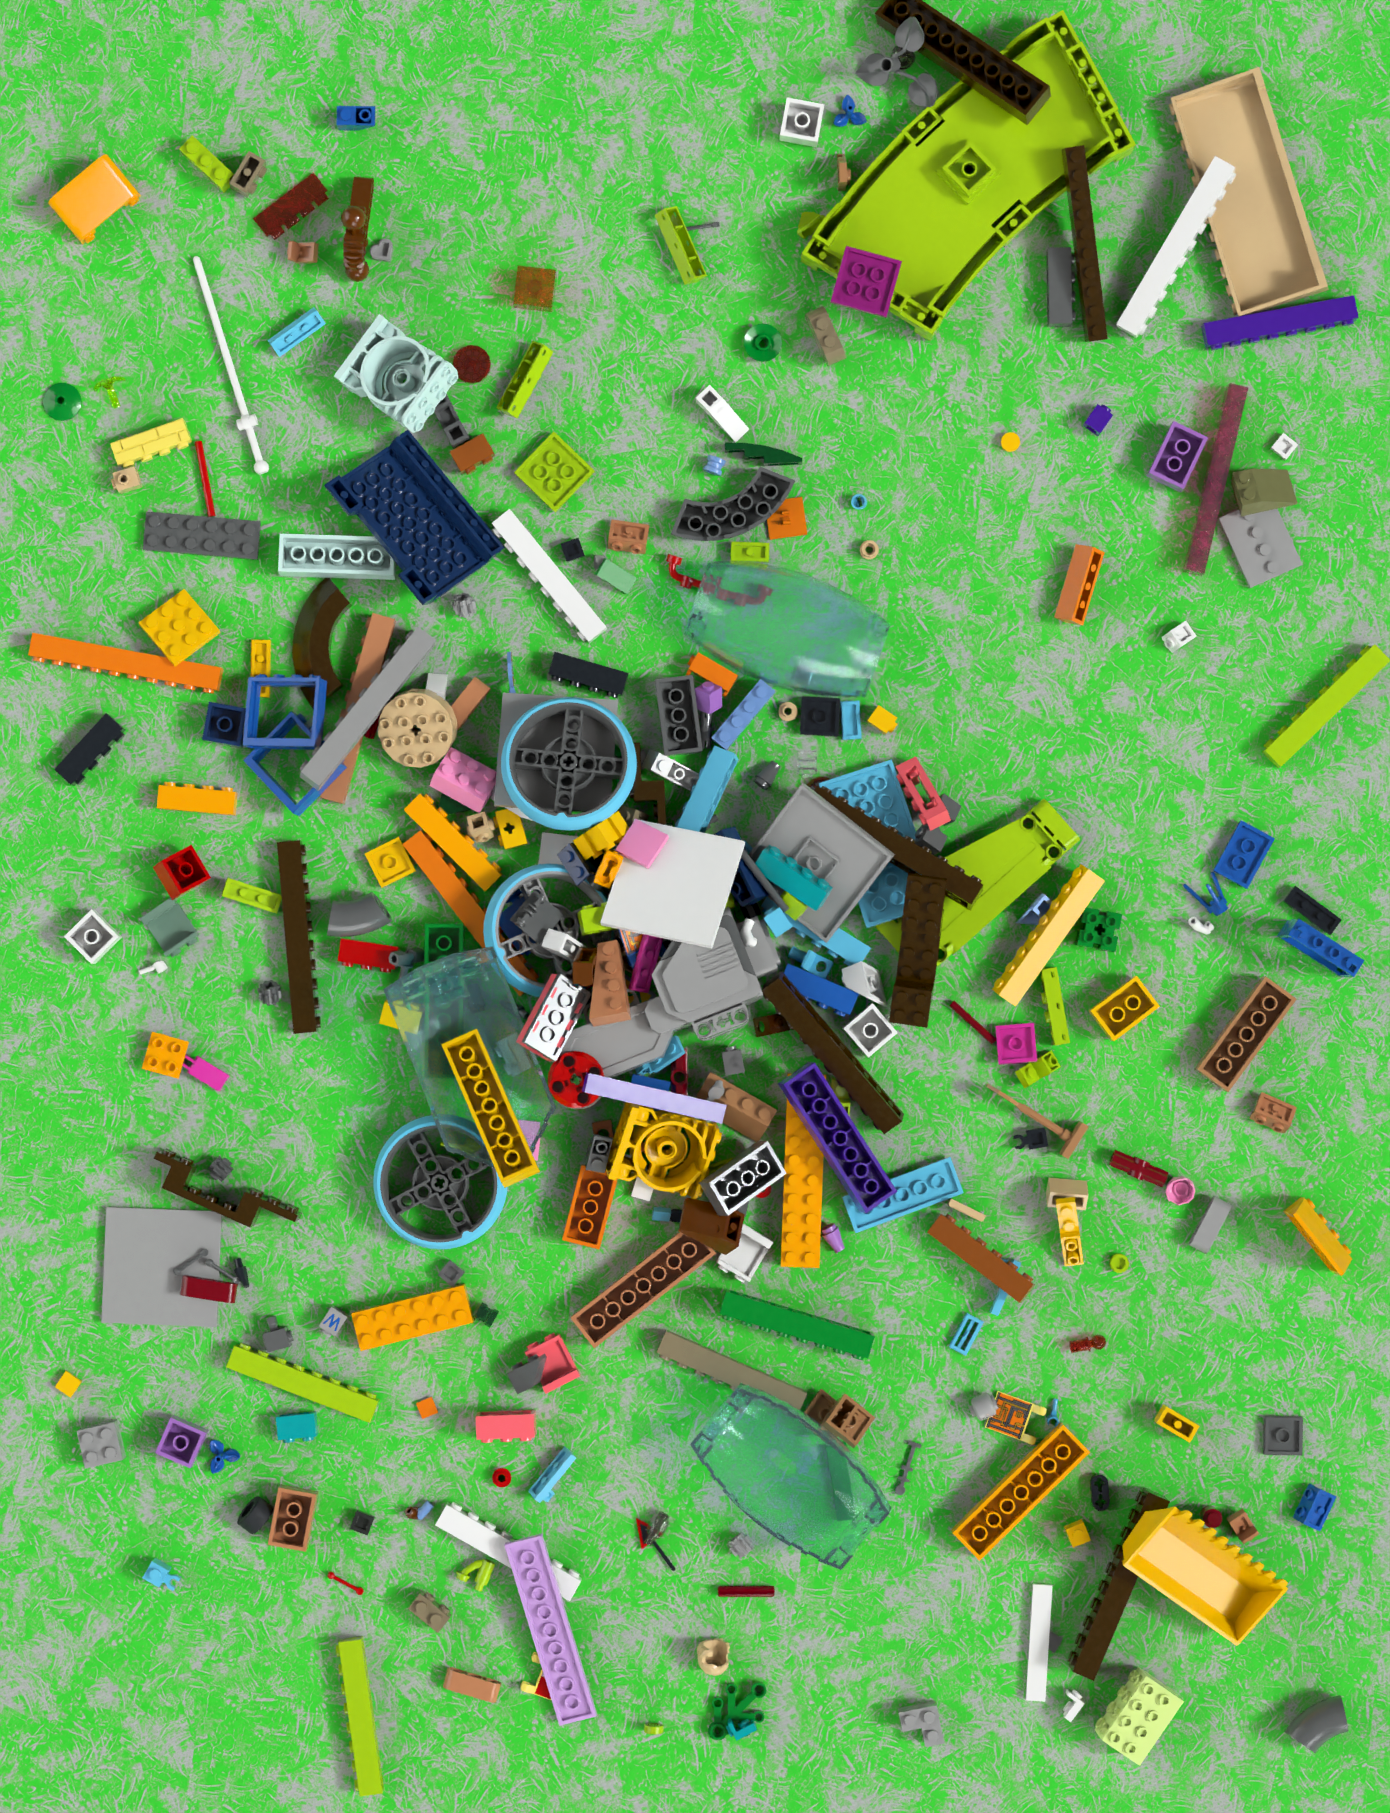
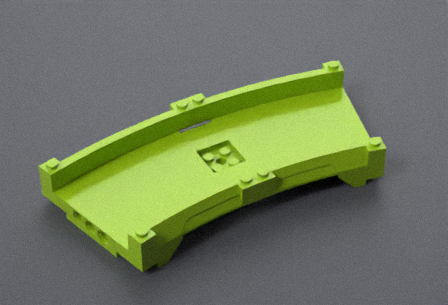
(937, 217)

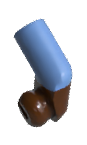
(419, 1513)

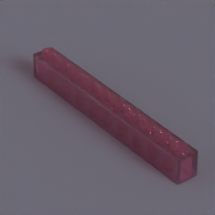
(1215, 479)

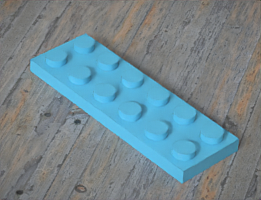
(914, 1191)

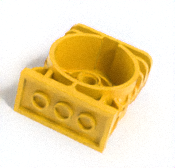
(662, 1129)

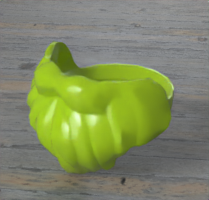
(809, 223)

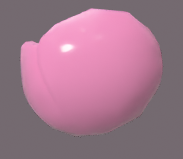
(1180, 1190)

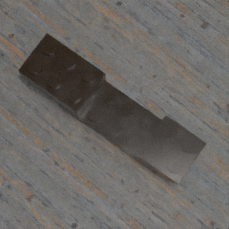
(649, 790)
(918, 950)
(249, 1206)

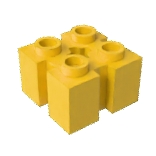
(602, 836)

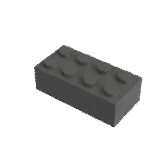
(742, 1178)

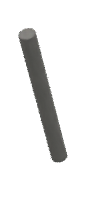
(764, 882)

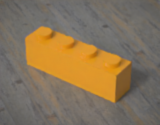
(197, 800)

